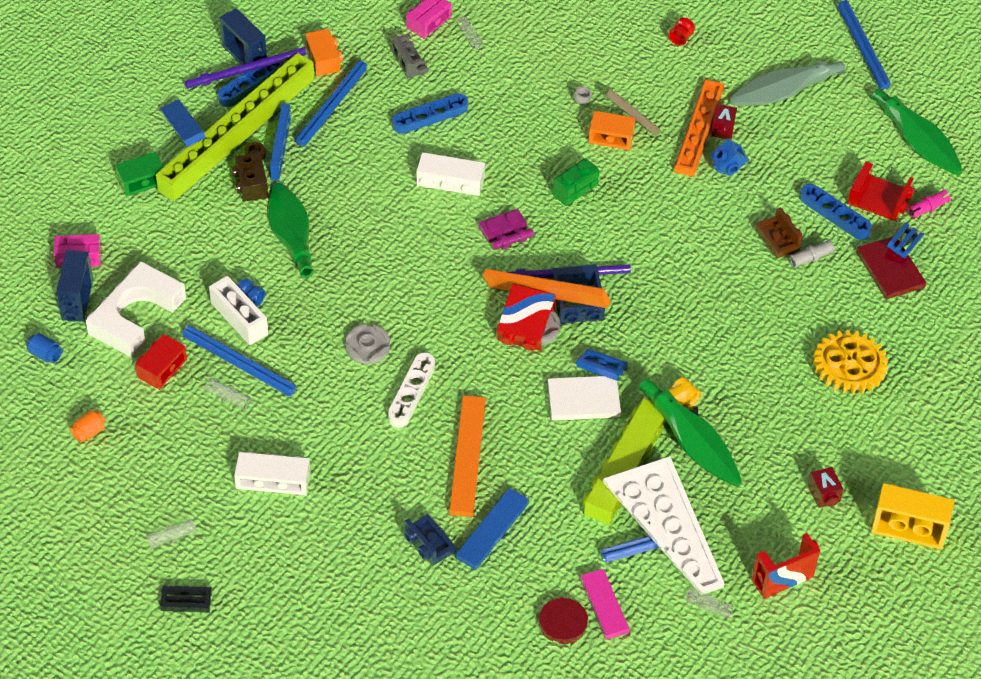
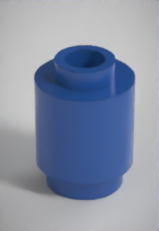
(44, 348)

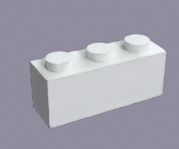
(450, 174)
(238, 310)
(272, 473)

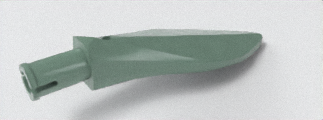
(784, 83)

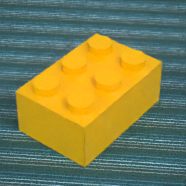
(913, 516)

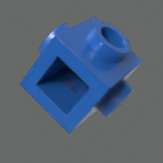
(729, 157)

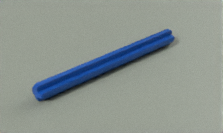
(864, 45)
(331, 103)
(239, 360)

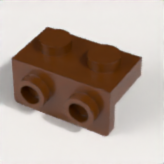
(780, 234)

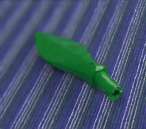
(920, 133)
(291, 226)
(694, 435)

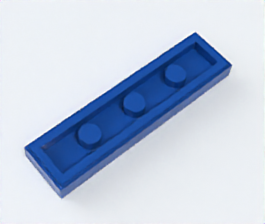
(183, 123)
(280, 141)
(492, 529)

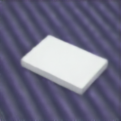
(583, 398)

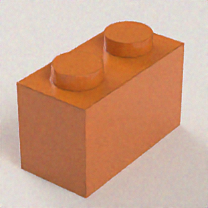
(323, 52)
(612, 130)

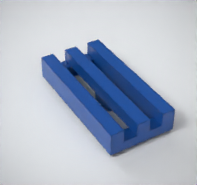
(910, 234)
(602, 364)

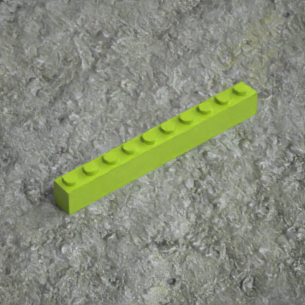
(235, 127)

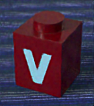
(724, 122)
(825, 487)

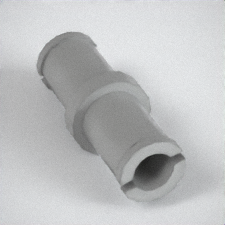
(812, 254)

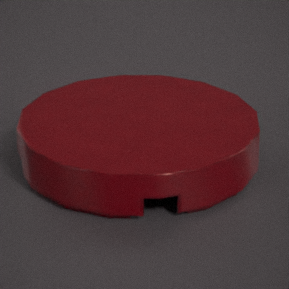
(563, 620)

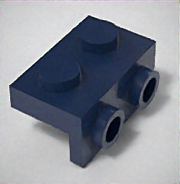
(428, 539)

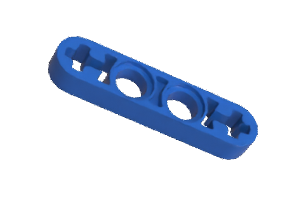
(232, 94)
(453, 105)
(814, 198)

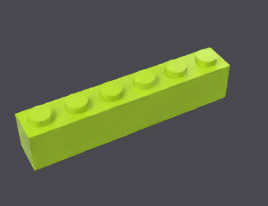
(628, 453)

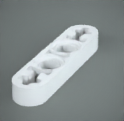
(408, 388)

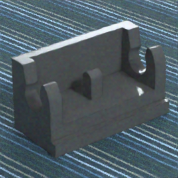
(407, 56)

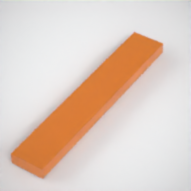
(699, 128)
(563, 290)
(467, 456)

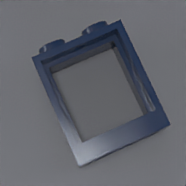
(242, 37)
(587, 276)
(75, 286)

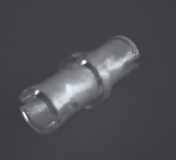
(227, 394)
(171, 533)

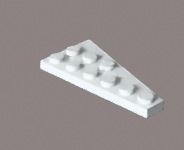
(663, 510)

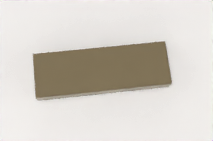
(633, 112)

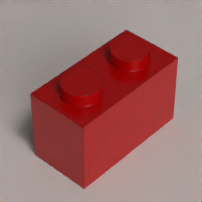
(161, 361)

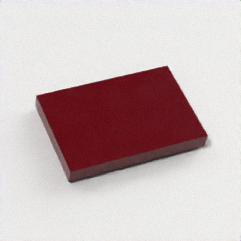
(889, 270)

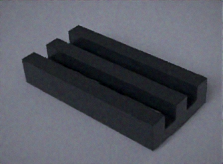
(185, 602)

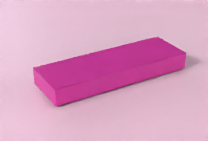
(604, 604)

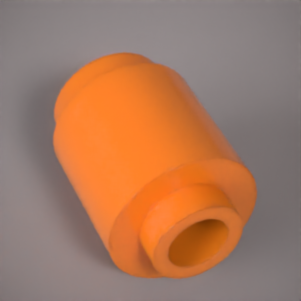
(88, 426)

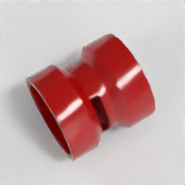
(681, 31)

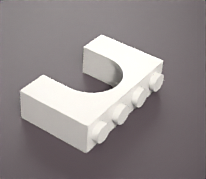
(141, 284)

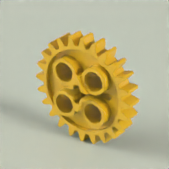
(850, 362)

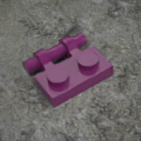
(504, 225)

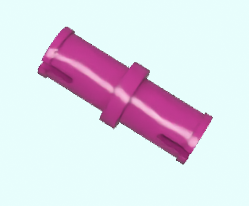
(928, 204)

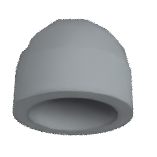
(582, 95)

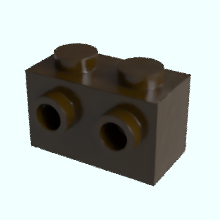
(251, 177)

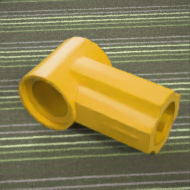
(685, 392)

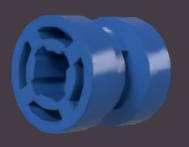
(254, 293)

